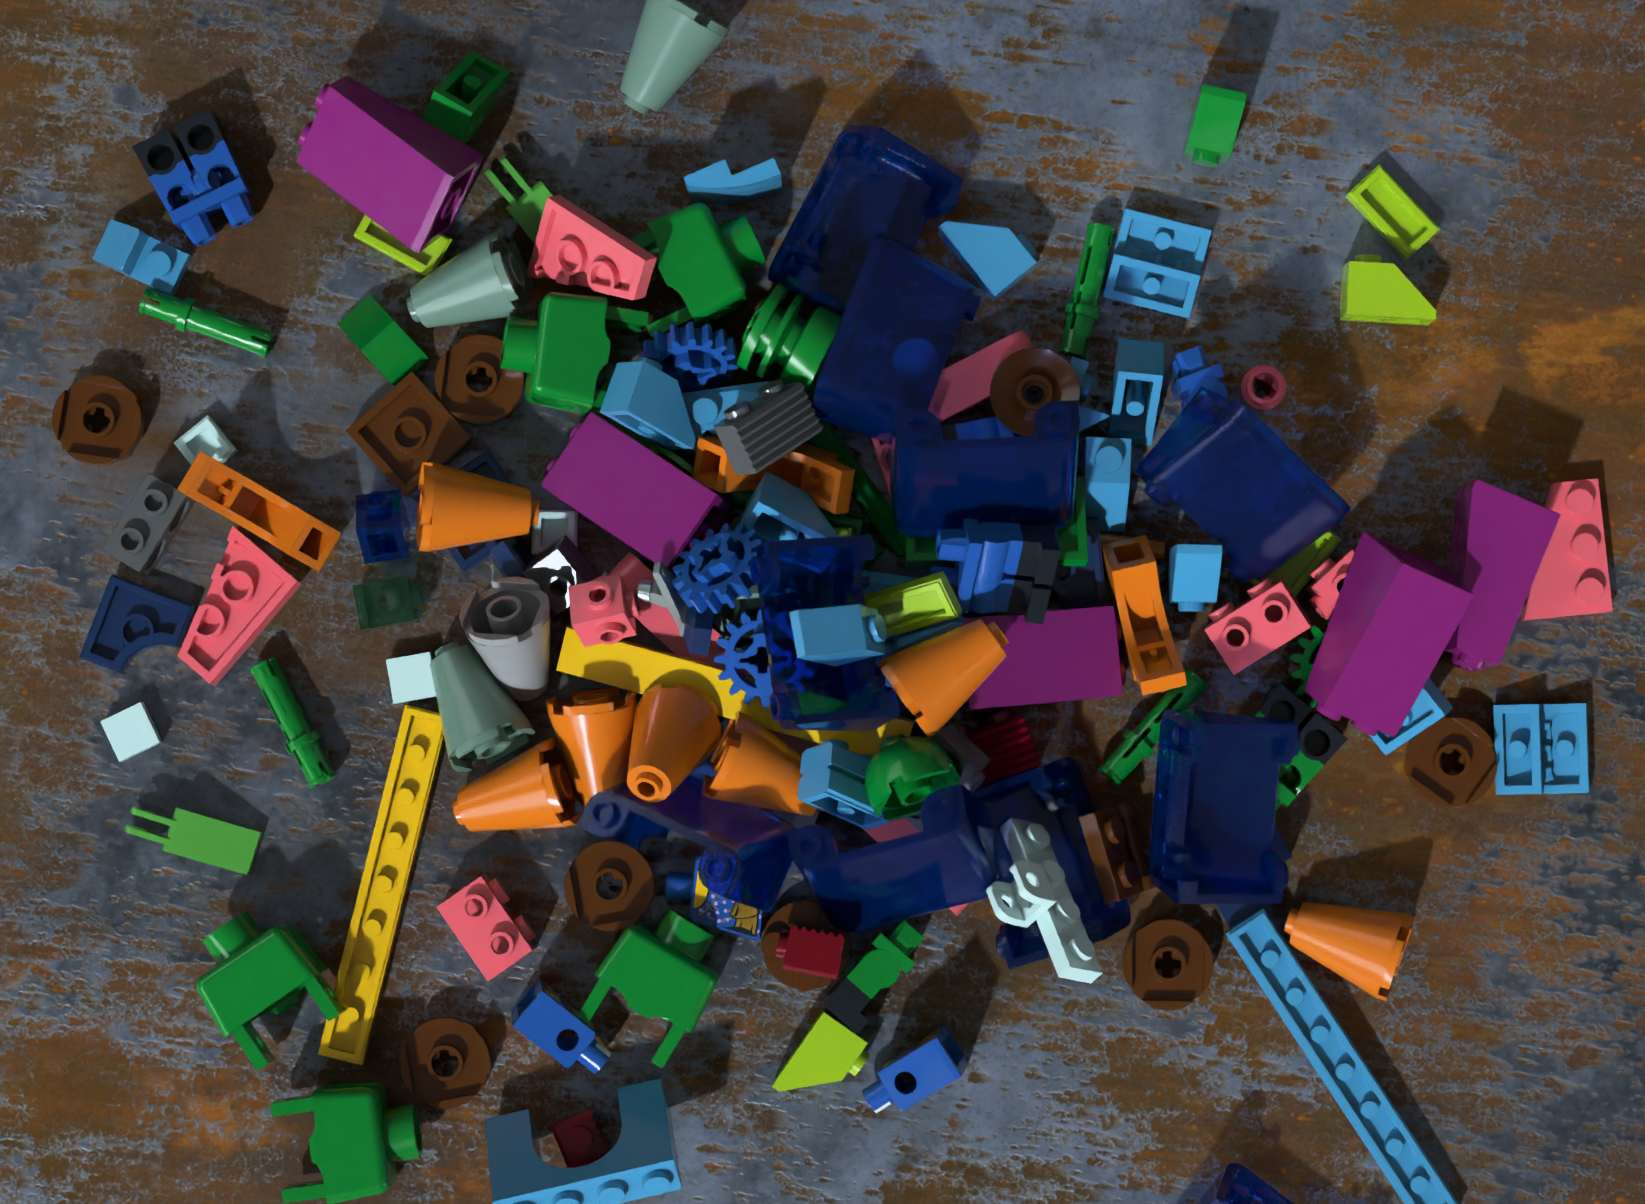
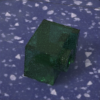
(369, 609)

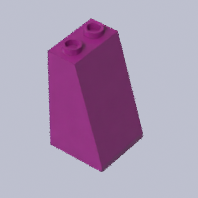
(387, 162)
(634, 493)
(1496, 556)
(1384, 636)
(1055, 661)

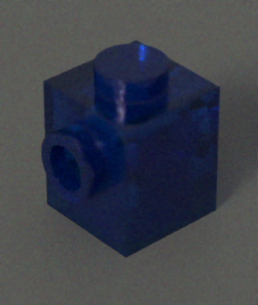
(382, 526)

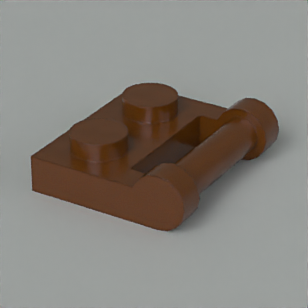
(1116, 852)

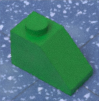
(466, 96)
(1213, 125)

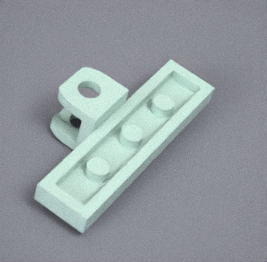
(1043, 896)

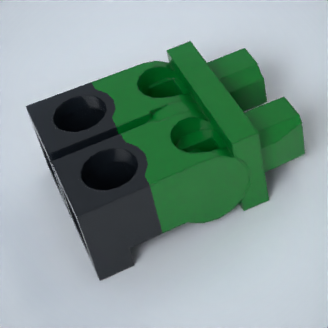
(1317, 737)
(872, 971)

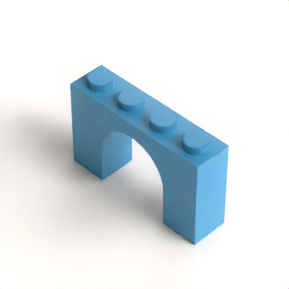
(635, 1168)

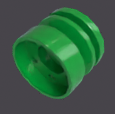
(789, 339)

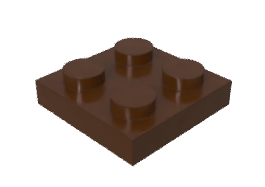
(407, 430)

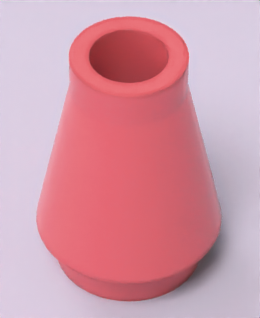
(1272, 382)

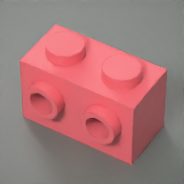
(1257, 624)
(488, 926)

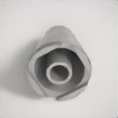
(511, 634)

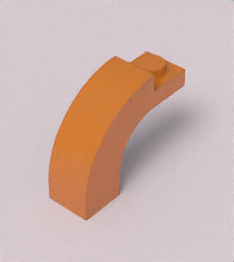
(804, 467)
(259, 511)
(1142, 616)

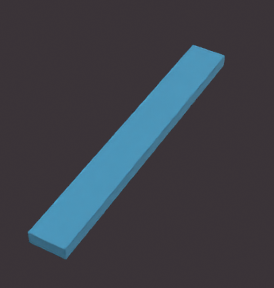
(1337, 1061)

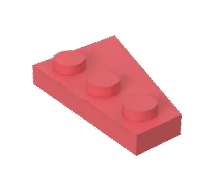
(588, 253)
(1575, 564)
(239, 605)

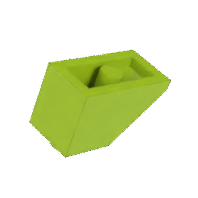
(1381, 294)
(823, 1055)

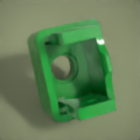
(701, 263)
(565, 349)
(659, 976)
(260, 977)
(353, 1140)

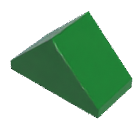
(382, 341)

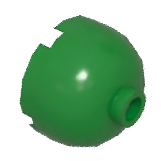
(905, 774)

